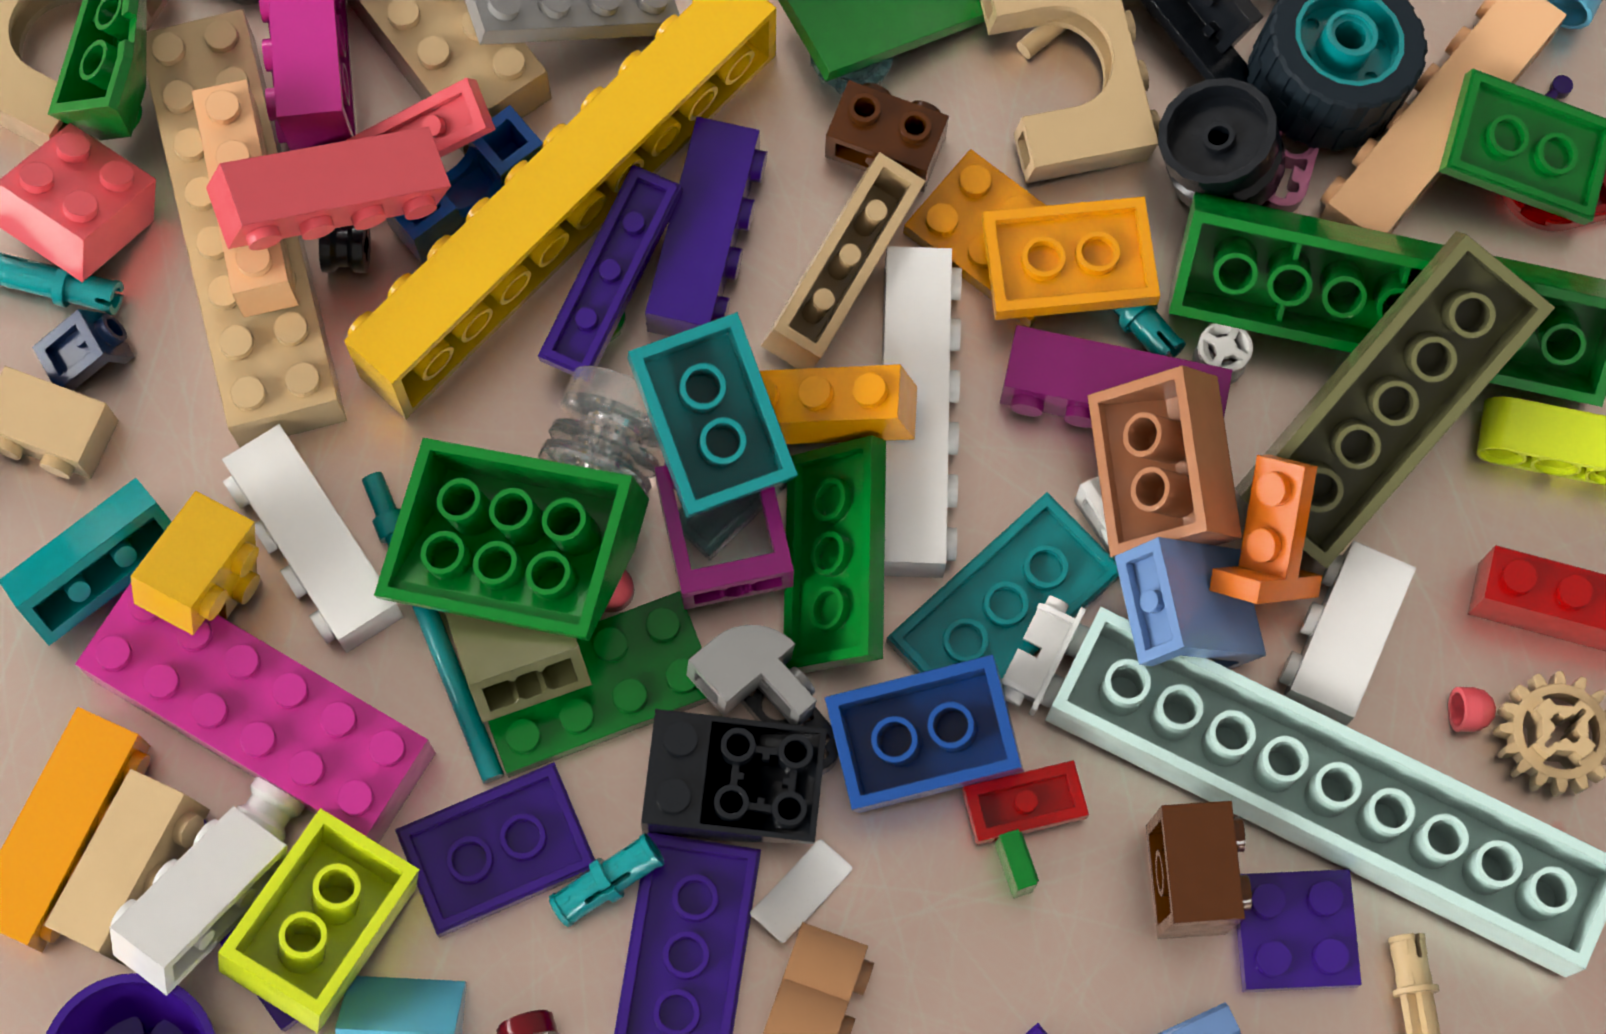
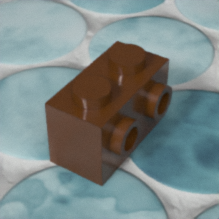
(876, 122)

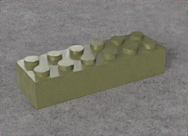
(1405, 387)

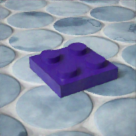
(1299, 932)

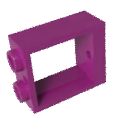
(728, 579)

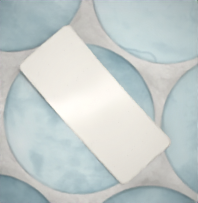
(801, 891)

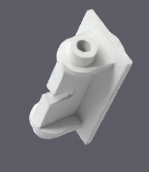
(1055, 635)

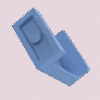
(1174, 610)

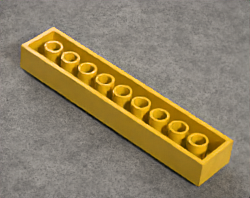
(557, 198)

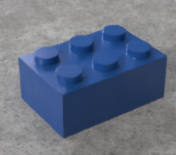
(924, 734)

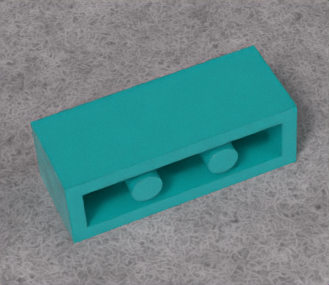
(86, 562)

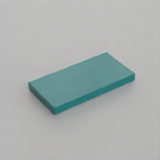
(998, 591)

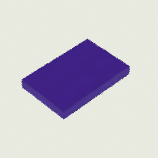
(496, 849)

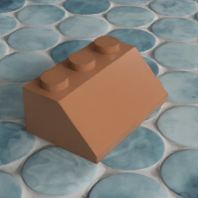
(1164, 460)

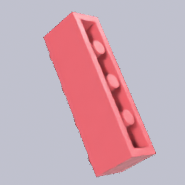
(327, 188)

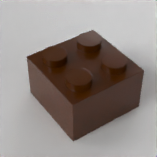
(1197, 869)

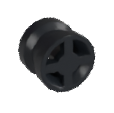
(345, 248)

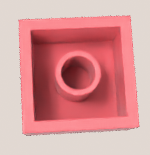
(76, 202)

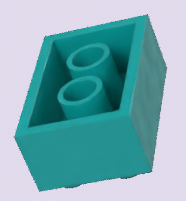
(711, 415)

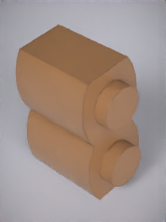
(819, 984)

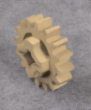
(1541, 719)

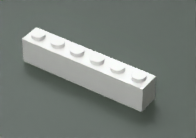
(920, 338)

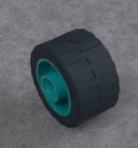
(1338, 67)

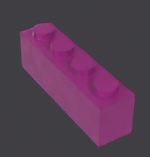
(1058, 371)

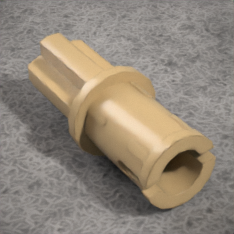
(1414, 983)

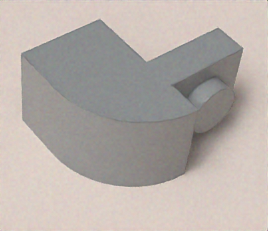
(748, 660)

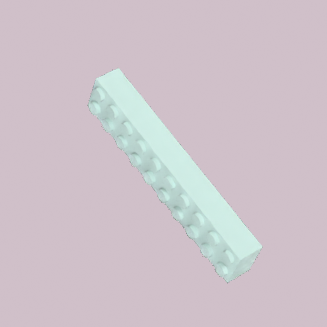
(1340, 796)

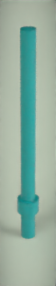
(438, 644)

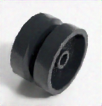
(1222, 142)

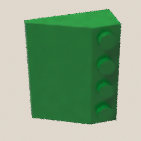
(512, 538)

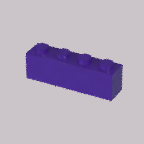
(705, 227)

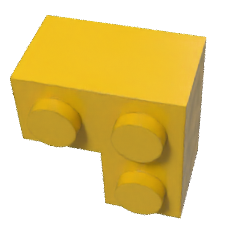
(199, 565)

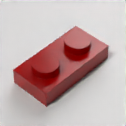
(1025, 802)

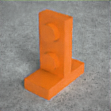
(1273, 537)

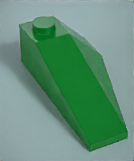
(104, 69)

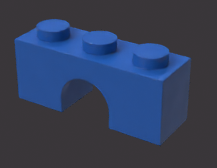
(476, 176)

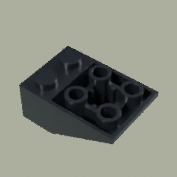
(733, 779)

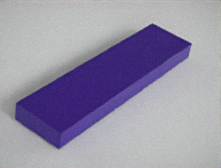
(611, 271)

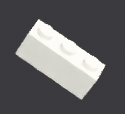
(1346, 632)
(196, 900)

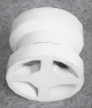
(1227, 344)
(271, 807)

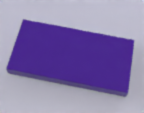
(689, 939)

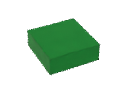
(1016, 863)

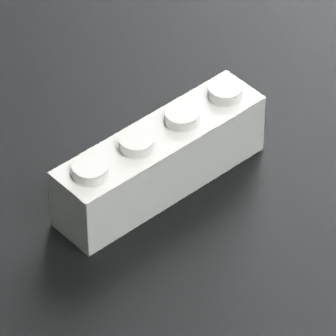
(311, 537)

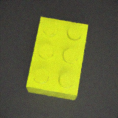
(318, 920)

